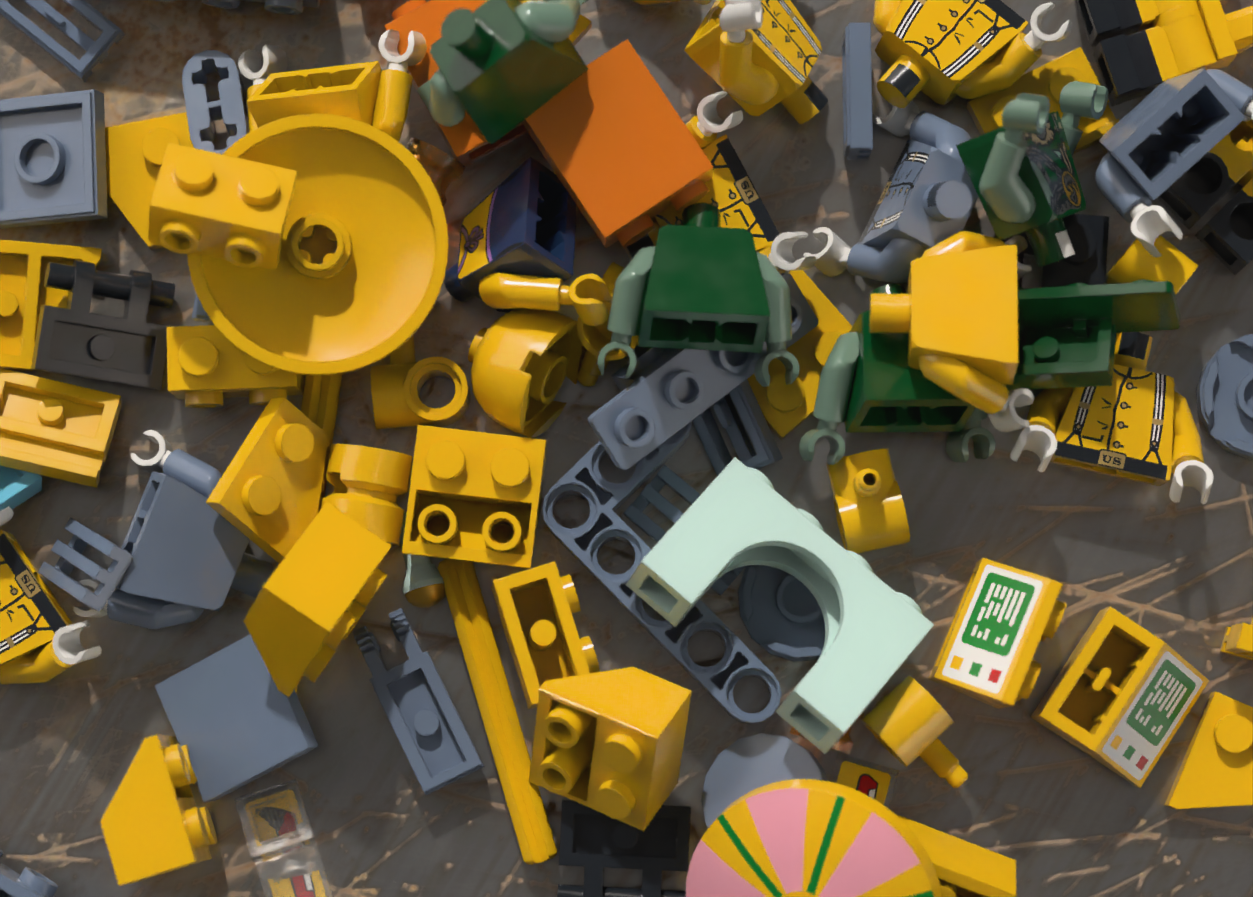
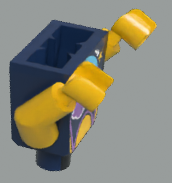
(522, 247)

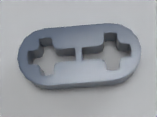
(202, 111)

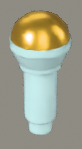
(422, 580)

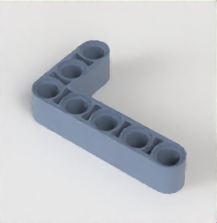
(605, 526)

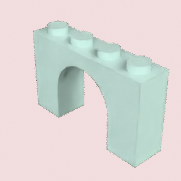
(749, 523)

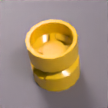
(368, 485)

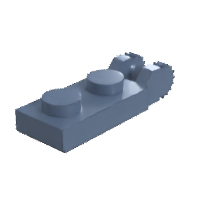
(420, 709)

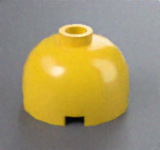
(522, 367)

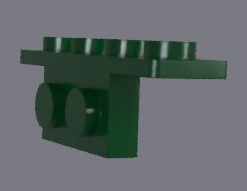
(1072, 329)

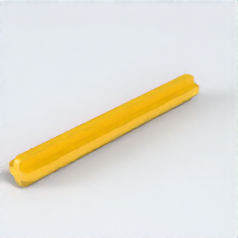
(497, 710)

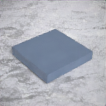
(52, 159)
(234, 719)

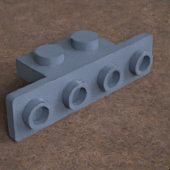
(676, 387)

